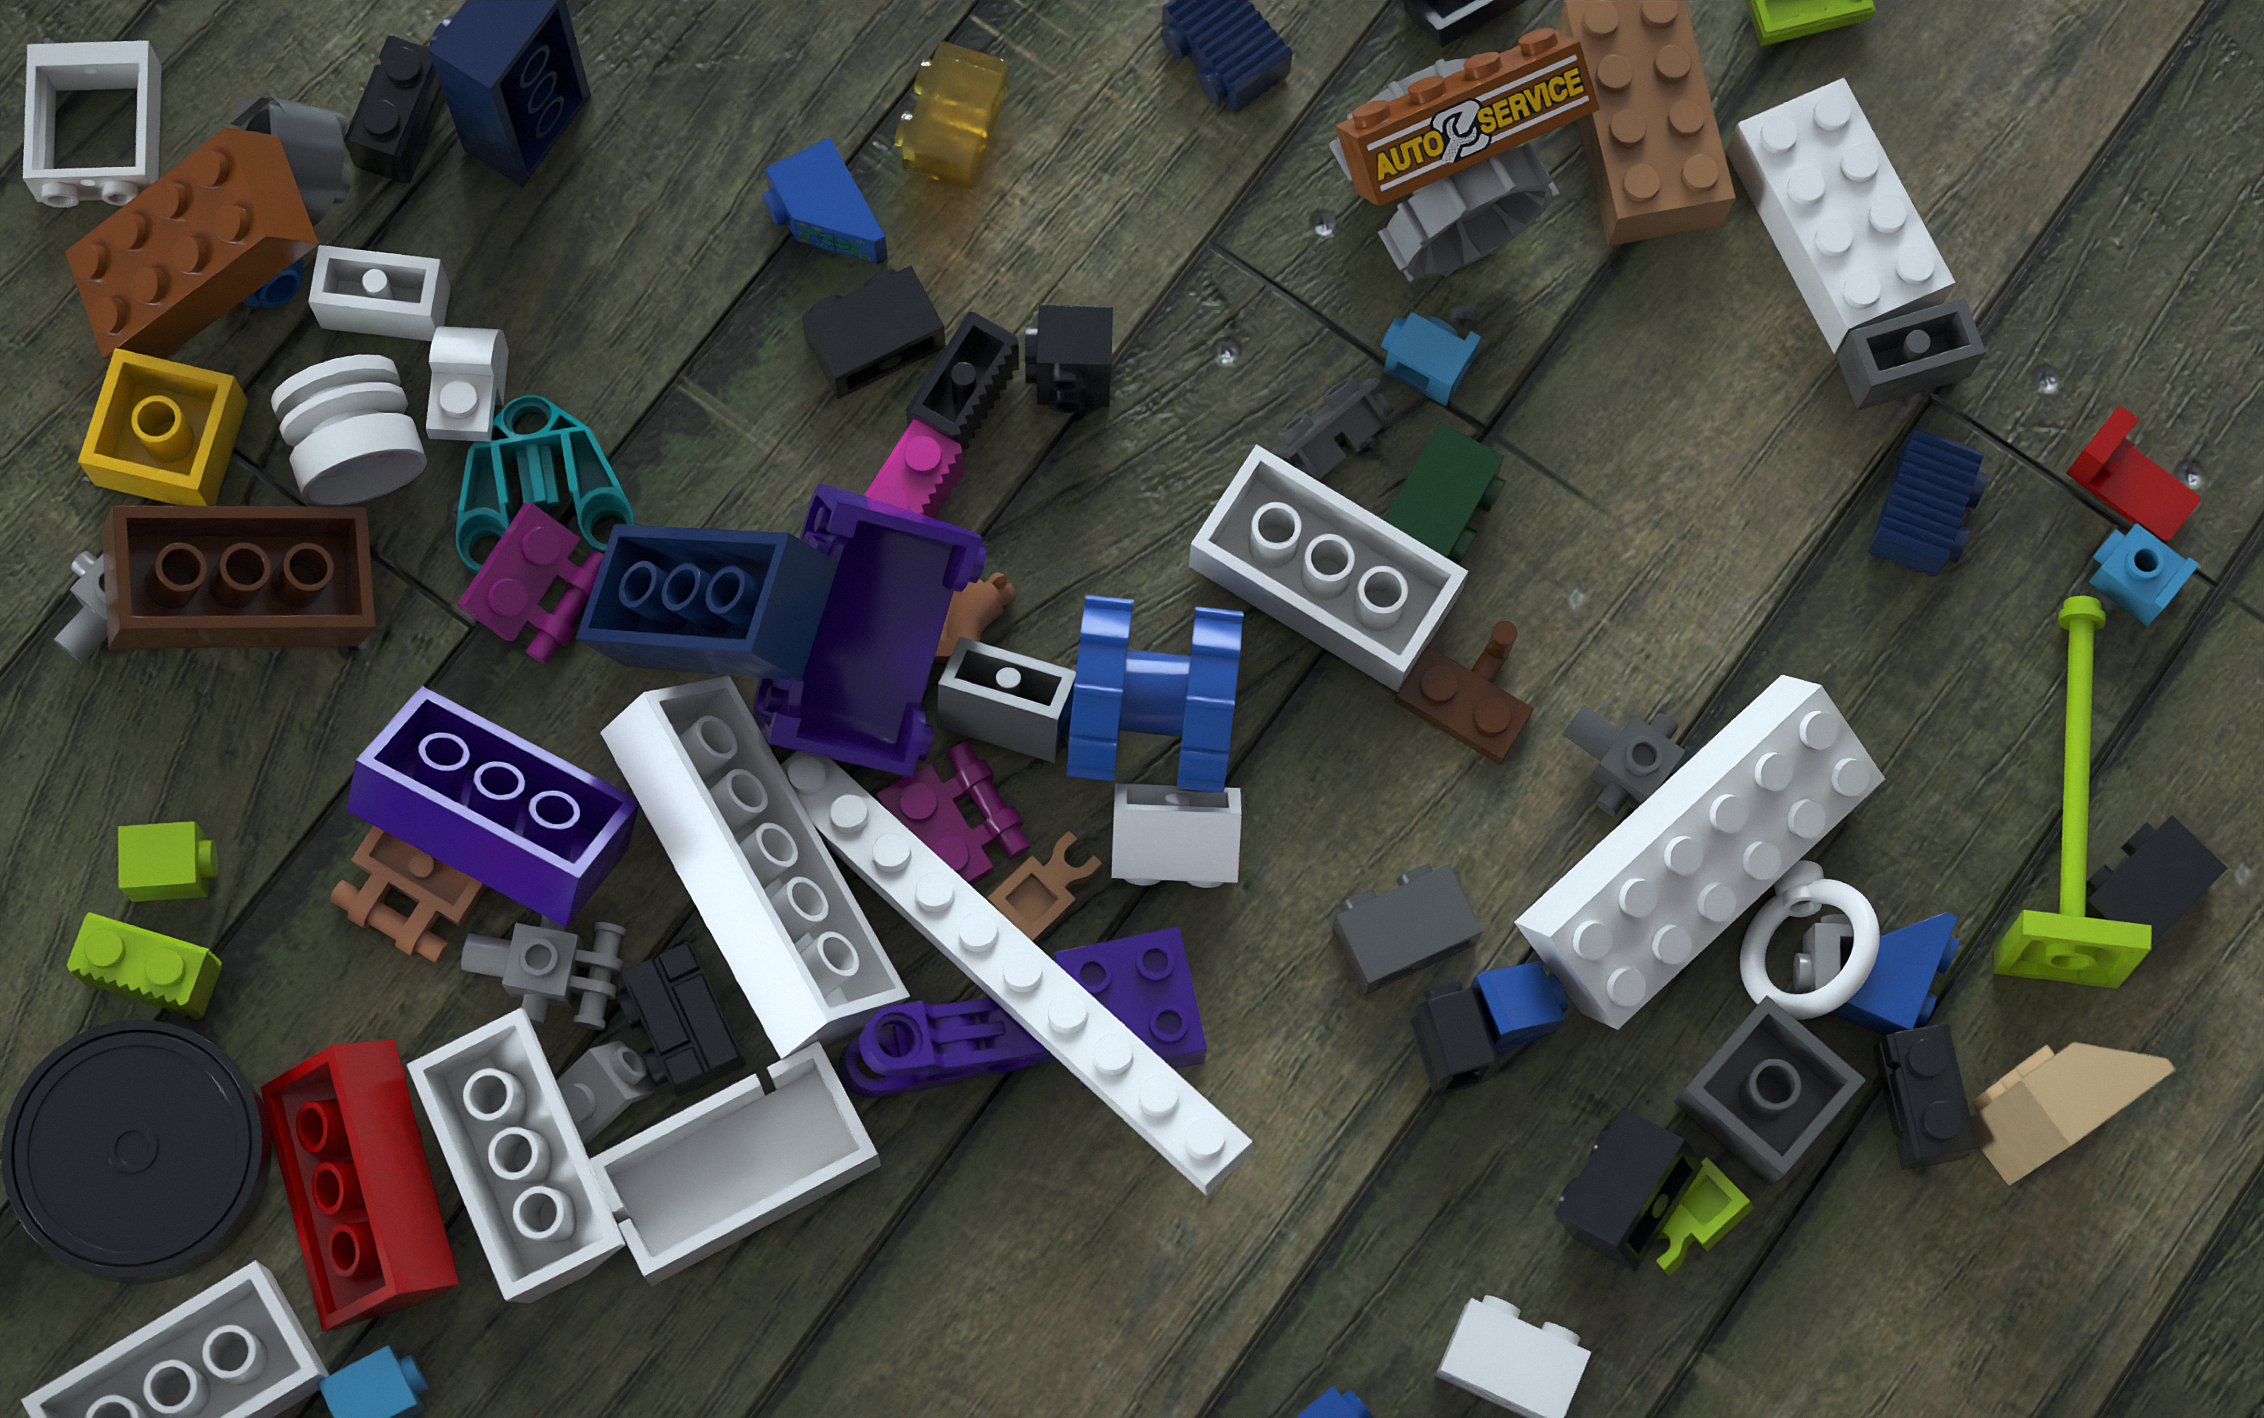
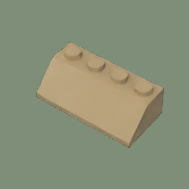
(2056, 1102)

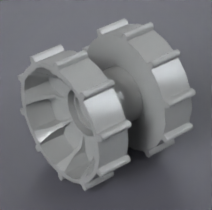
(1467, 211)

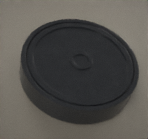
(136, 1152)

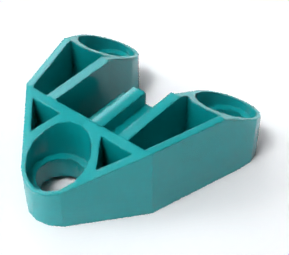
(486, 491)

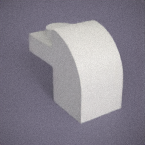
(466, 382)

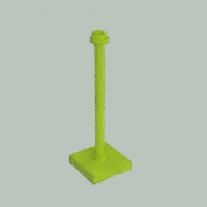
(2068, 943)

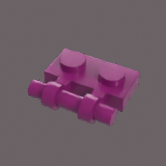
(519, 574)
(931, 814)

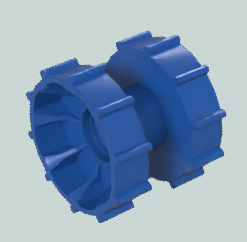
(1154, 693)

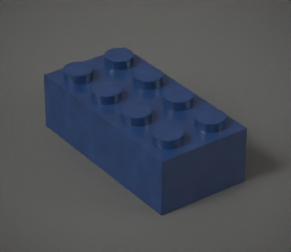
(510, 80)
(708, 601)

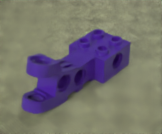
(1135, 978)

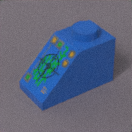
(823, 204)

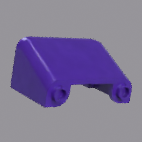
(874, 635)

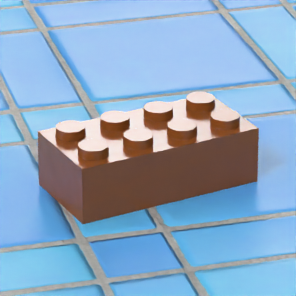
(192, 245)

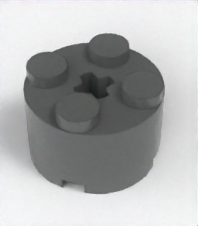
(312, 145)

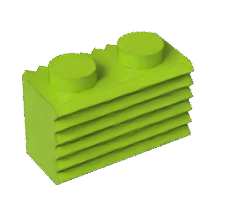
(144, 966)

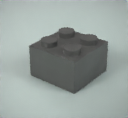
(1769, 1091)

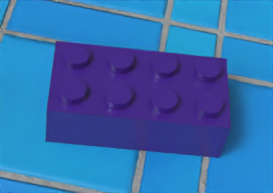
(493, 805)

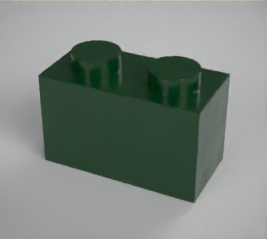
(1446, 492)

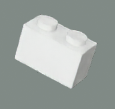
(379, 293)
(1176, 835)
(1513, 1361)

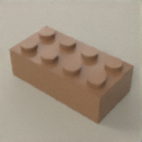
(1656, 131)

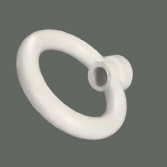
(1801, 894)

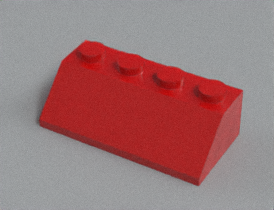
(358, 1183)

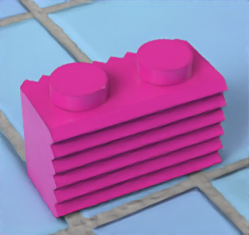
(919, 471)

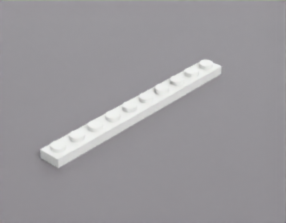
(1018, 975)

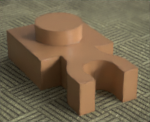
(1039, 894)

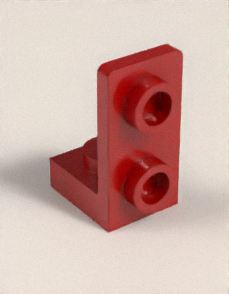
(2131, 480)

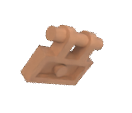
(419, 876)

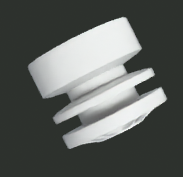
(348, 430)

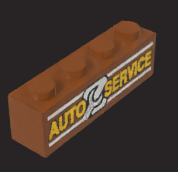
(1466, 115)

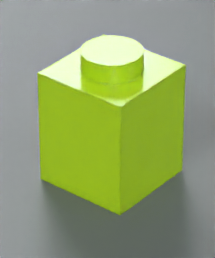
(165, 861)

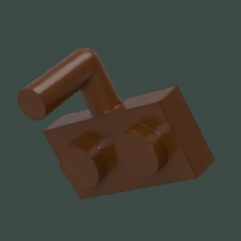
(1466, 700)

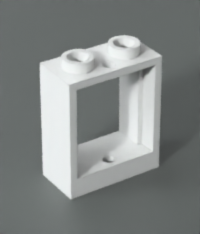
(89, 68)

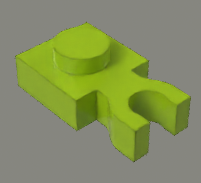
(1704, 1215)

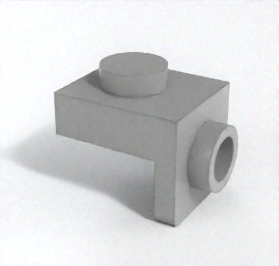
(1821, 952)
(603, 1086)

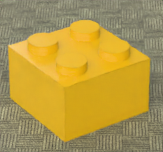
(163, 430)

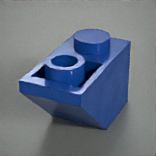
(1898, 986)

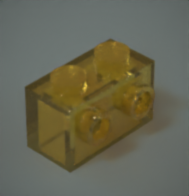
(953, 114)

